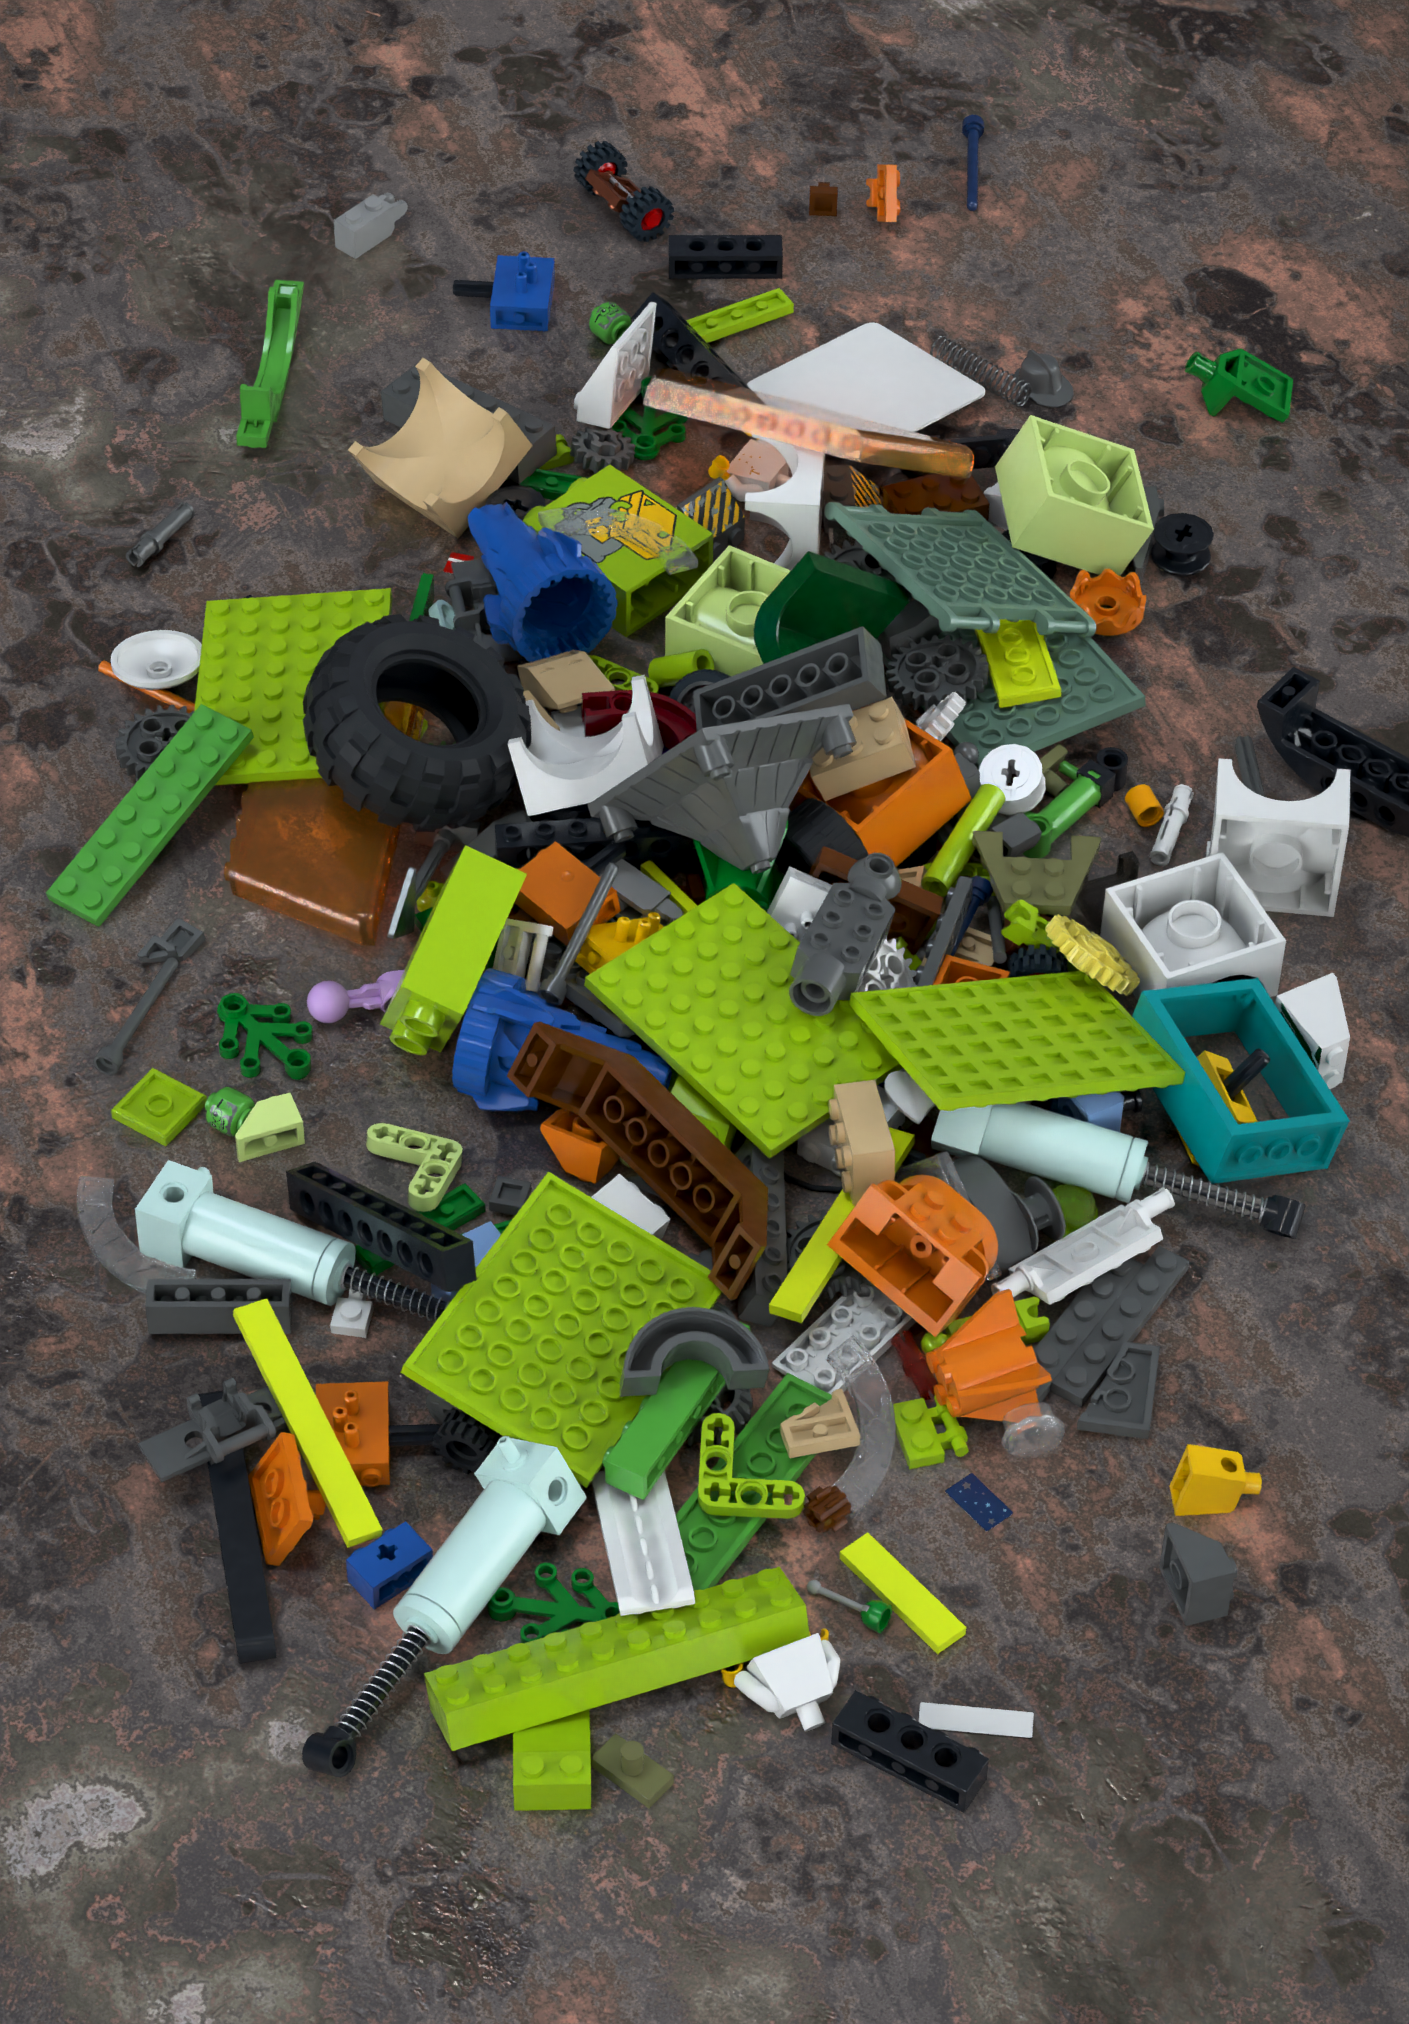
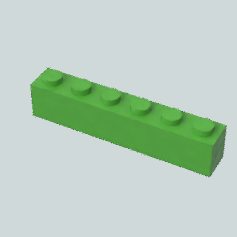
(661, 1426)

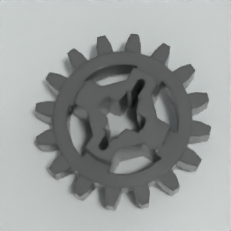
(602, 448)

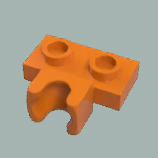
(884, 192)

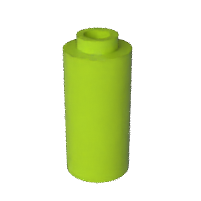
(672, 668)

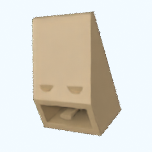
(562, 679)

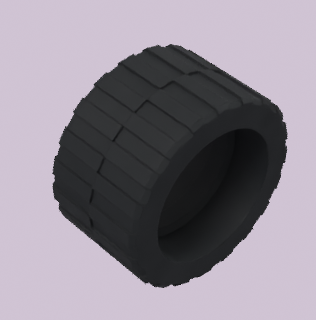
(811, 828)

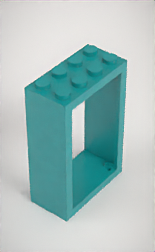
(1214, 1137)

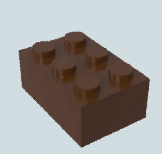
(935, 491)

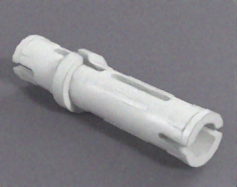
(1174, 816)

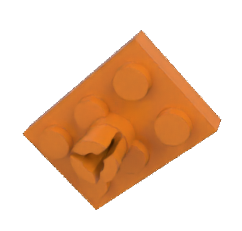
(282, 1499)

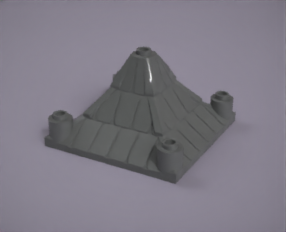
(729, 784)

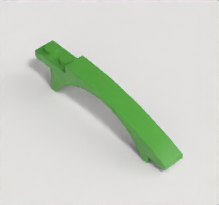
(263, 401)

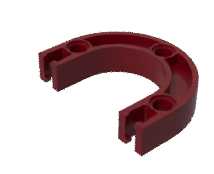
(605, 709)

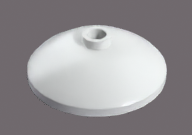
(157, 659)

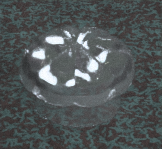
(1032, 1431)

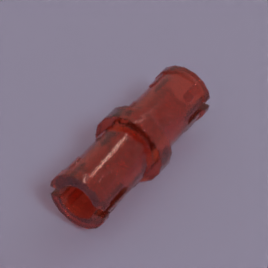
(915, 1364)

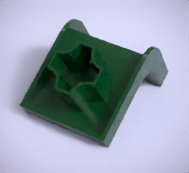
(821, 602)

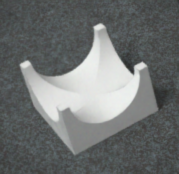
(795, 504)
(576, 770)
(1283, 848)

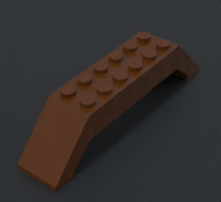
(656, 1140)

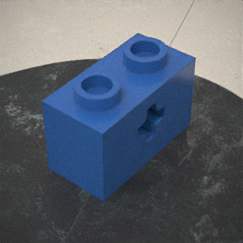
(388, 1564)

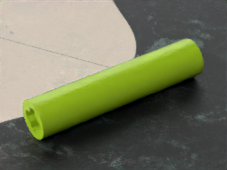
(959, 844)

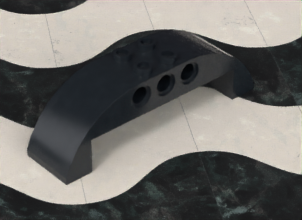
(1319, 745)

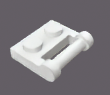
(514, 950)

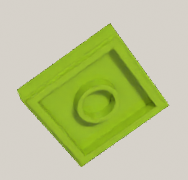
(159, 1107)

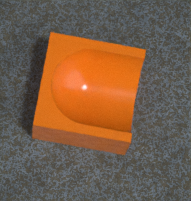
(905, 808)

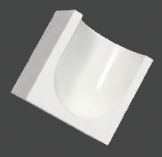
(1192, 927)

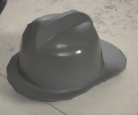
(1047, 382)

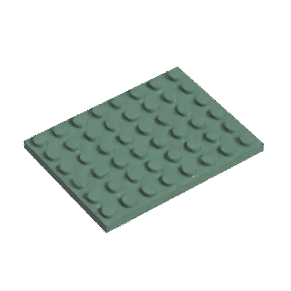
(1091, 694)

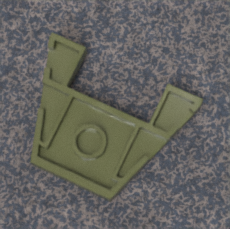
(1044, 883)

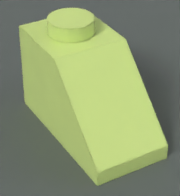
(270, 1128)

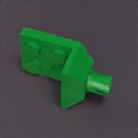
(1245, 377)

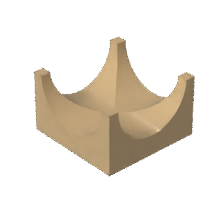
(445, 453)

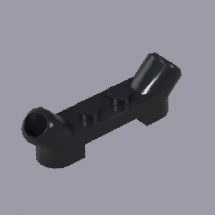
(986, 449)

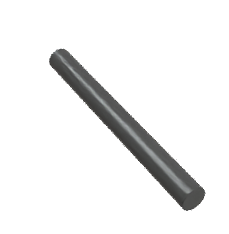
(996, 926)

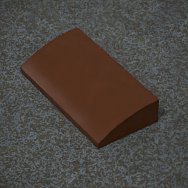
(914, 906)

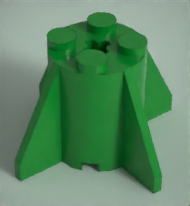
(721, 874)

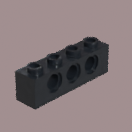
(725, 256)
(920, 1767)

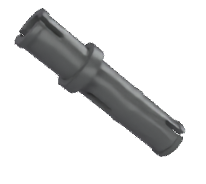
(152, 541)

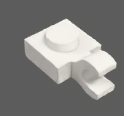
(352, 1315)

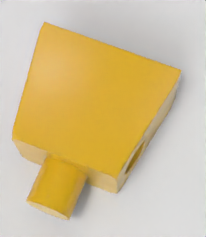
(1211, 1481)

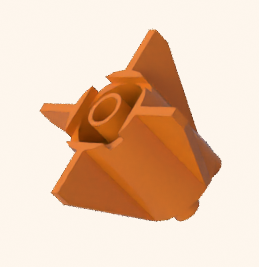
(986, 1364)

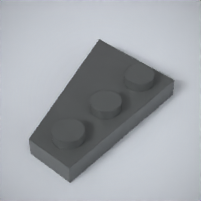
(1126, 1394)

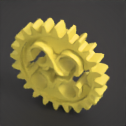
(1092, 955)

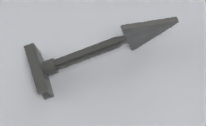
(414, 885)

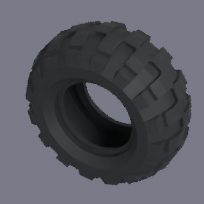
(386, 768)

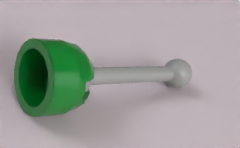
(874, 1613)

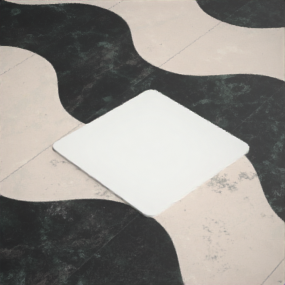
(873, 378)

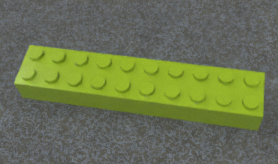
(614, 1659)

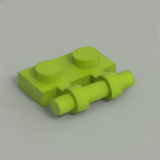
(918, 1434)

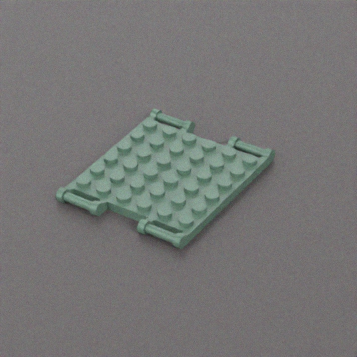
(961, 569)

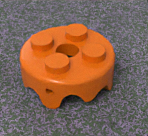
(1113, 590)

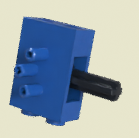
(519, 293)

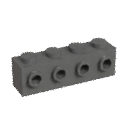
(209, 1304)

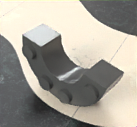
(1018, 831)
(994, 1199)
(693, 1335)

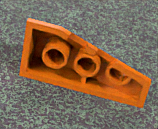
(578, 1146)

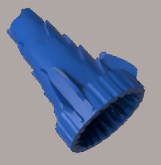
(546, 589)
(497, 1027)

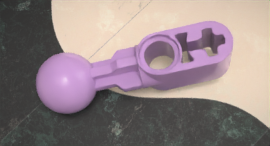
(330, 1000)

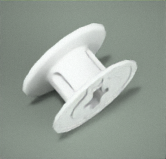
(1026, 787)

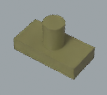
(1050, 764)
(632, 1770)

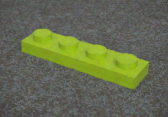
(742, 315)

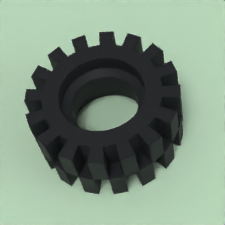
(464, 1441)

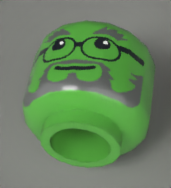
(609, 322)
(228, 1110)

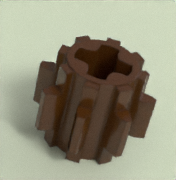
(827, 1509)

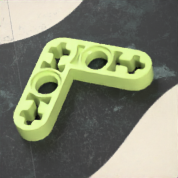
(393, 1143)

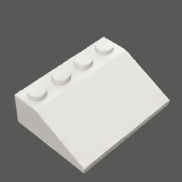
(619, 374)

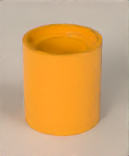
(1144, 805)

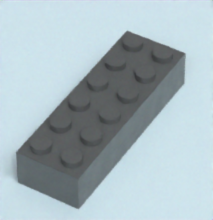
(402, 394)
(817, 677)

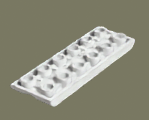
(866, 1315)
(643, 1548)

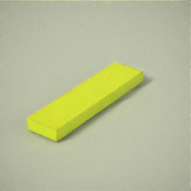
(903, 1592)

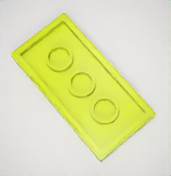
(1019, 664)

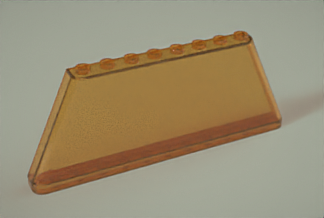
(805, 425)
(315, 853)

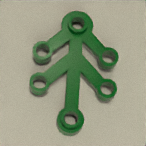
(646, 444)
(237, 1011)
(562, 1612)

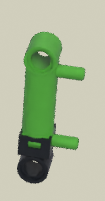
(1091, 786)

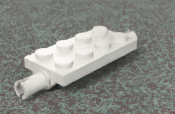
(1089, 1250)

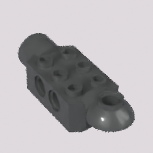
(845, 936)

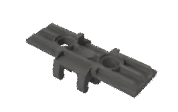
(469, 587)
(222, 1425)

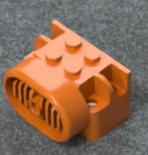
(919, 1247)

